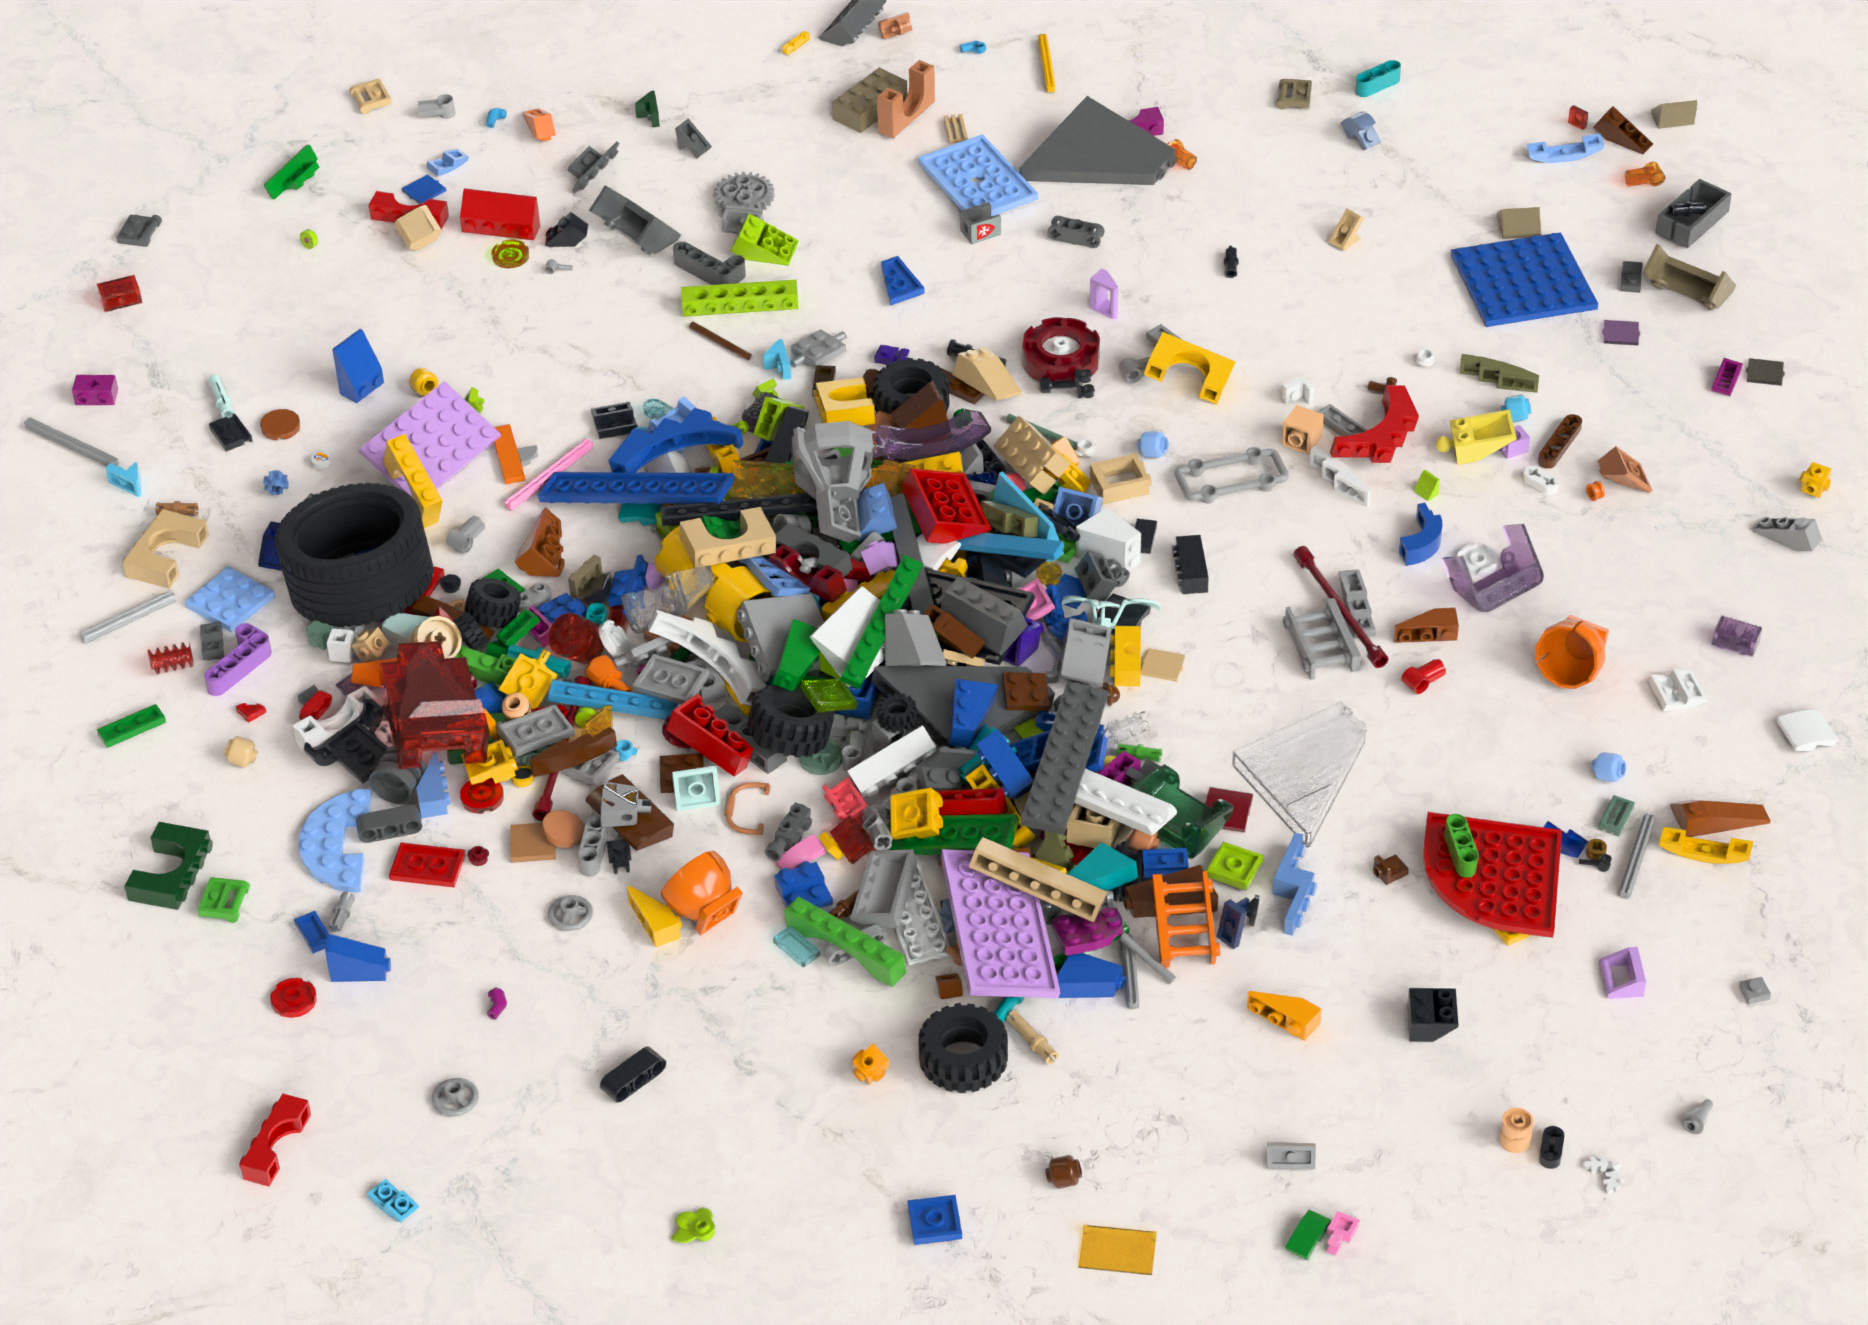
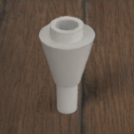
(1695, 1120)

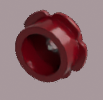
(478, 855)

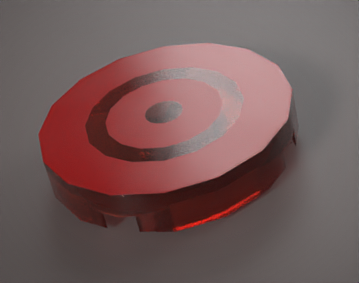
(482, 796)

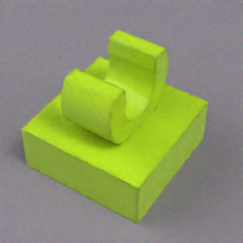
(767, 387)
(473, 399)

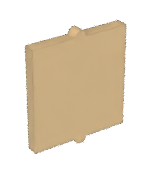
(1162, 665)

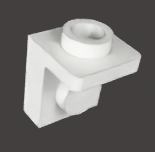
(1297, 389)

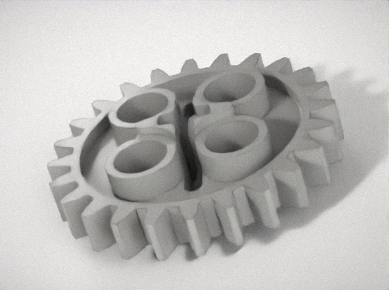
(744, 191)

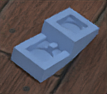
(450, 161)

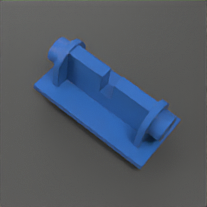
(1057, 613)

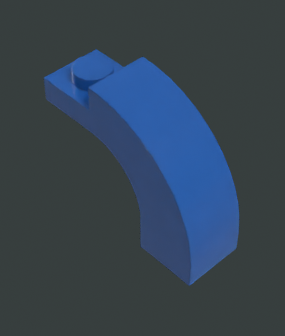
(1426, 543)

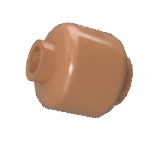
(1141, 841)

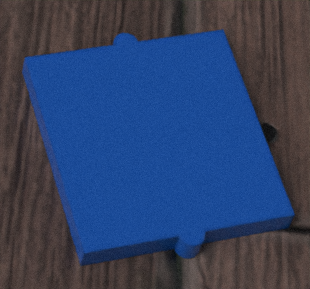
(424, 189)
(1070, 587)

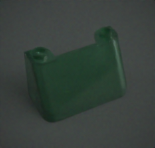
(1195, 822)

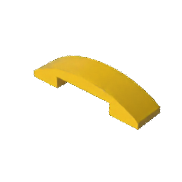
(1705, 850)

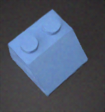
(1077, 505)
(875, 511)

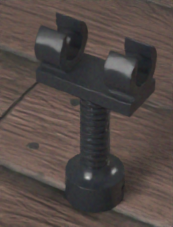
(1082, 376)

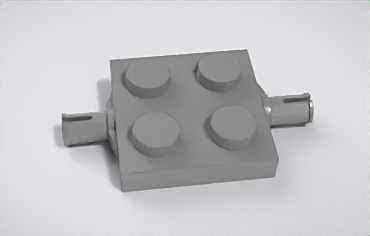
(818, 348)
(637, 655)

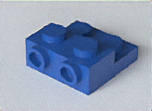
(560, 605)
(804, 881)

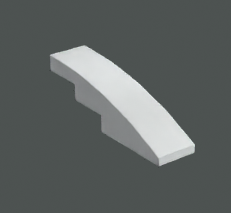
(1344, 479)

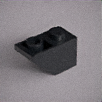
(567, 232)

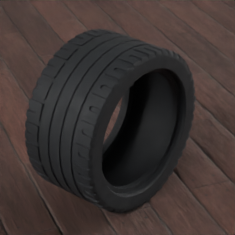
(360, 586)

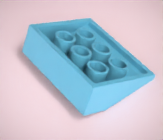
(1009, 494)

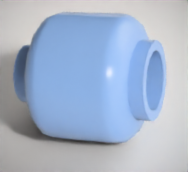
(1153, 444)
(1609, 767)

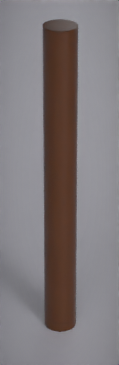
(719, 340)

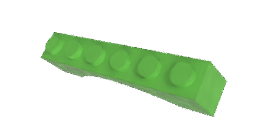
(879, 959)

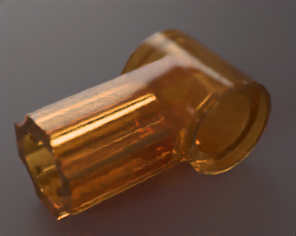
(1184, 157)
(1650, 173)

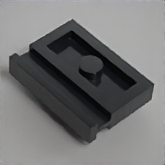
(230, 432)

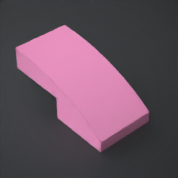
(805, 850)

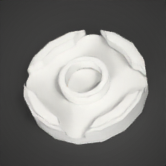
(1479, 560)
(614, 639)

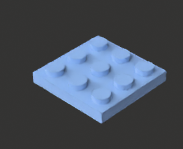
(229, 599)

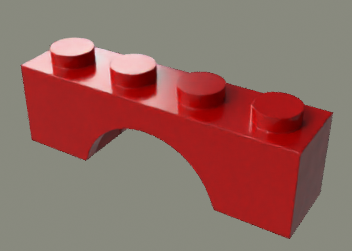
(386, 208)
(286, 1117)

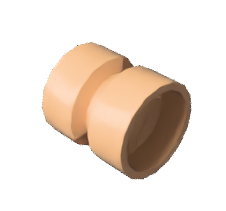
(1516, 1130)

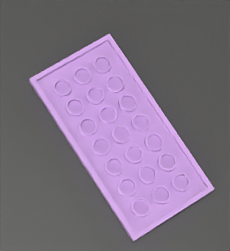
(998, 933)

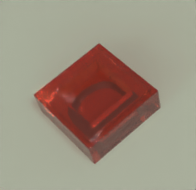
(1578, 117)

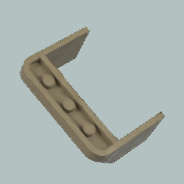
(1688, 279)

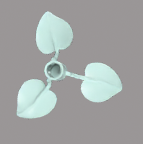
(1102, 604)

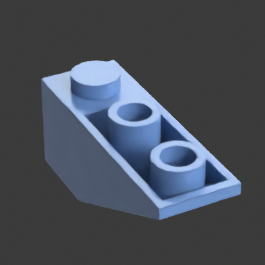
(431, 790)

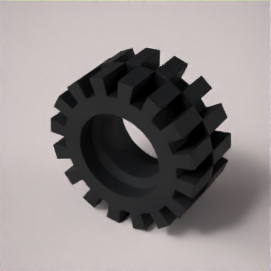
(471, 632)
(897, 721)

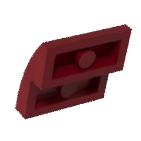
(1242, 806)

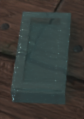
(796, 946)

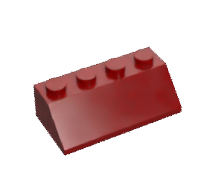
(499, 214)

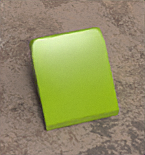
(1427, 485)

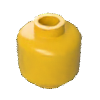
(423, 381)

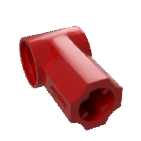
(1420, 678)

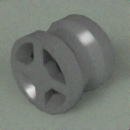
(1120, 574)

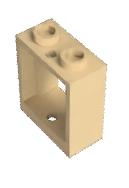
(1121, 490)

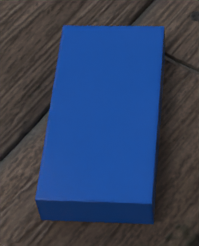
(312, 931)

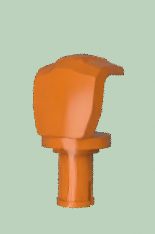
(605, 674)

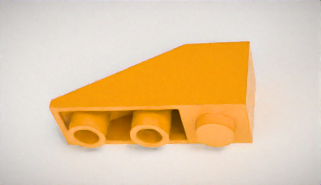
(1288, 1012)

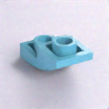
(391, 1201)

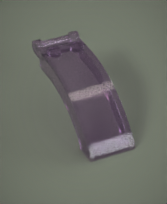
(931, 441)

